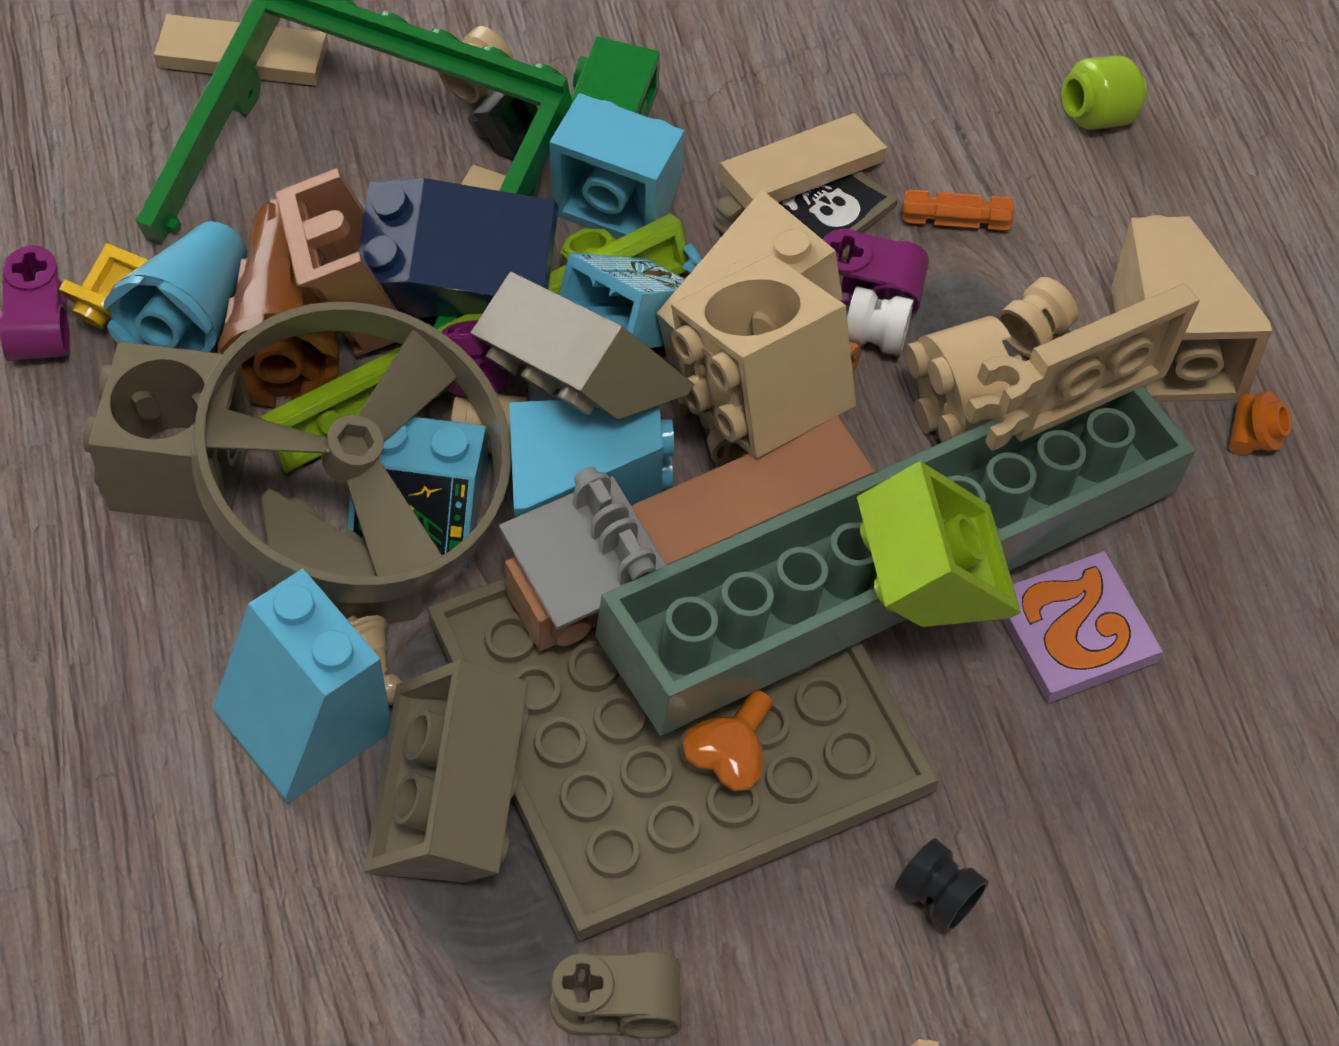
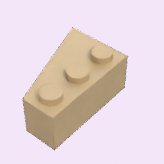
(757, 233)

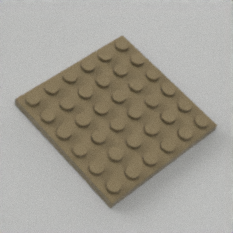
(636, 822)

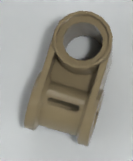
(625, 993)

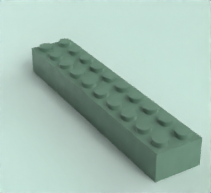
(806, 579)

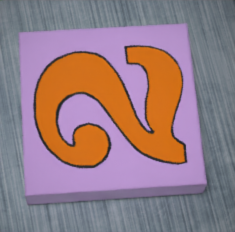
(1080, 628)

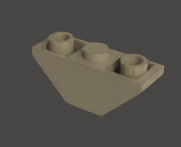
(303, 537)

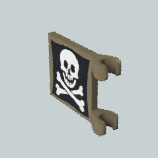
(842, 204)

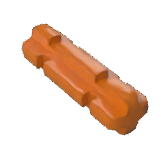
(958, 210)

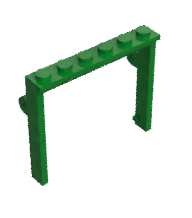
(237, 88)

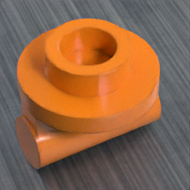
(1259, 423)

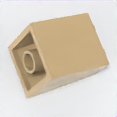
(1228, 326)

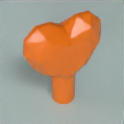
(731, 744)

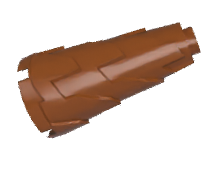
(265, 289)

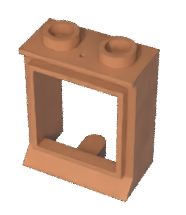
(329, 218)

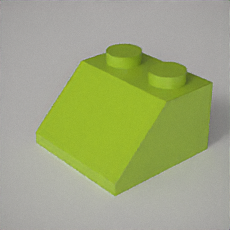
(935, 550)

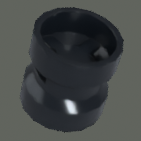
(937, 882)

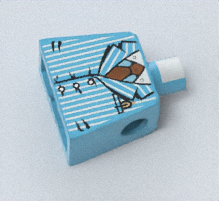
(638, 281)

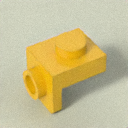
(108, 269)

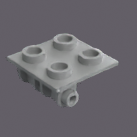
(581, 547)

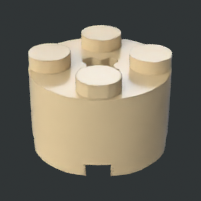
(947, 373)

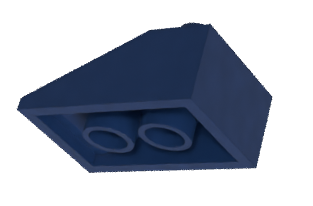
(453, 244)

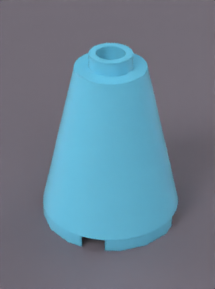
(180, 293)

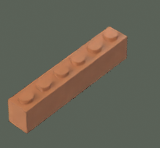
(716, 508)

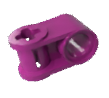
(879, 265)
(33, 307)

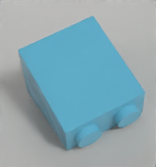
(558, 441)
(301, 687)

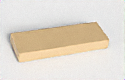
(200, 43)
(803, 161)

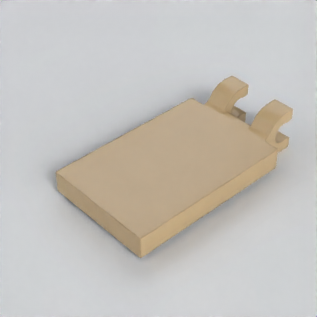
(1083, 367)

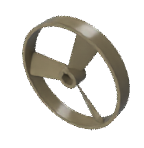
(395, 538)

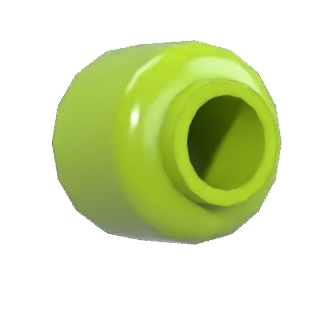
(1104, 92)

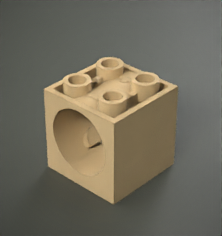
(764, 355)

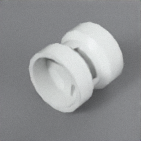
(879, 321)

